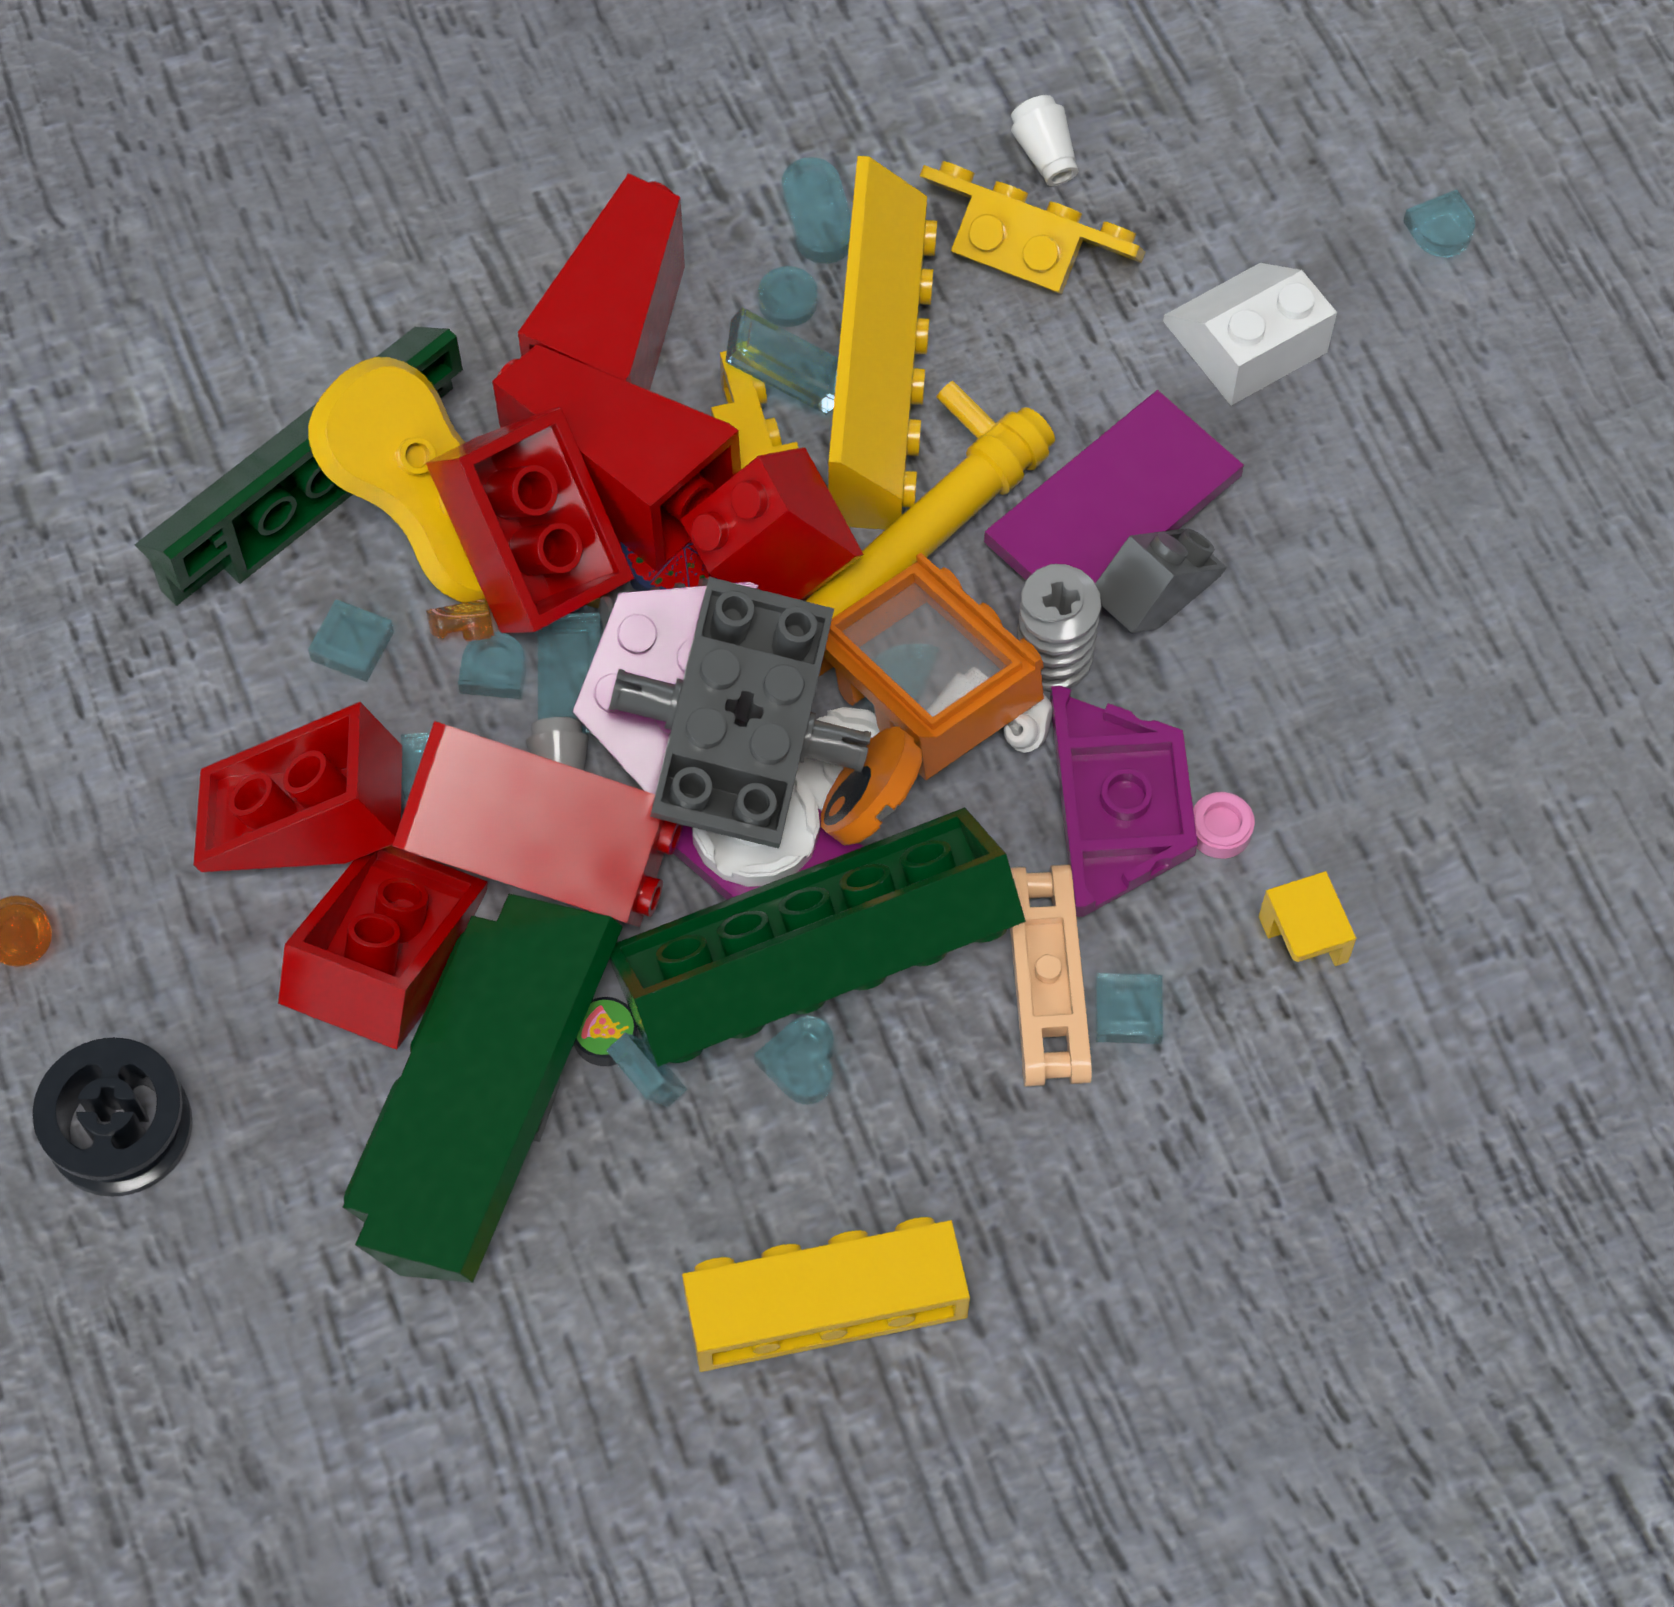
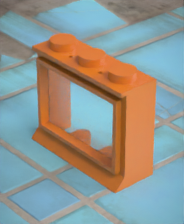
(932, 663)

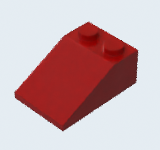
(302, 797)
(378, 944)

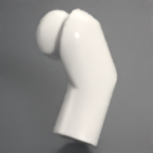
(1030, 728)

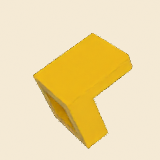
(1308, 919)

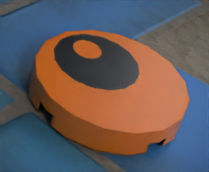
(885, 780)

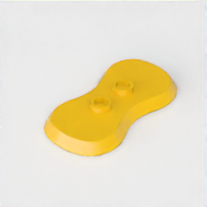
(374, 442)

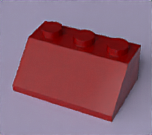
(530, 521)

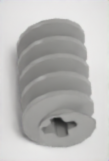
(1061, 621)

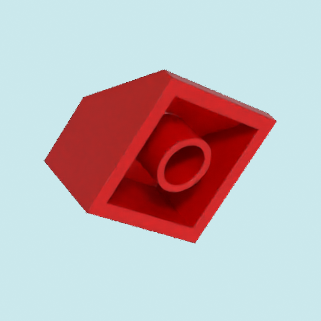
(773, 527)

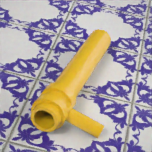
(991, 468)

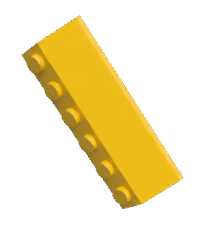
(879, 349)

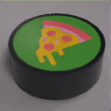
(602, 1026)

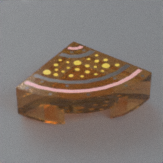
(469, 617)

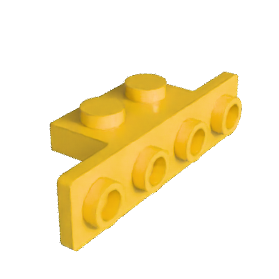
(1021, 237)

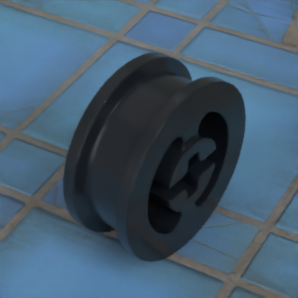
(103, 1080)

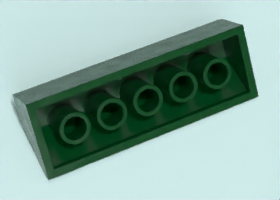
(816, 936)

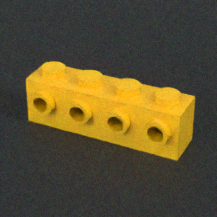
(825, 1293)

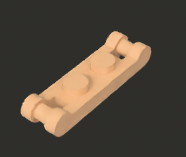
(1050, 978)

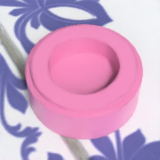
(1223, 825)

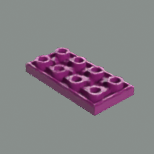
(1132, 480)

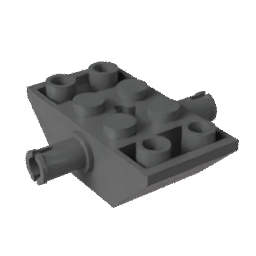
(754, 663)

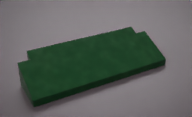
(476, 1086)

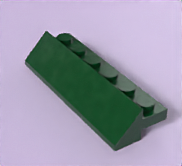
(272, 492)

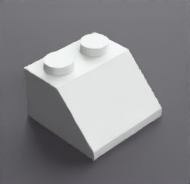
(1254, 328)

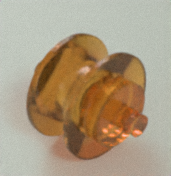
(23, 931)

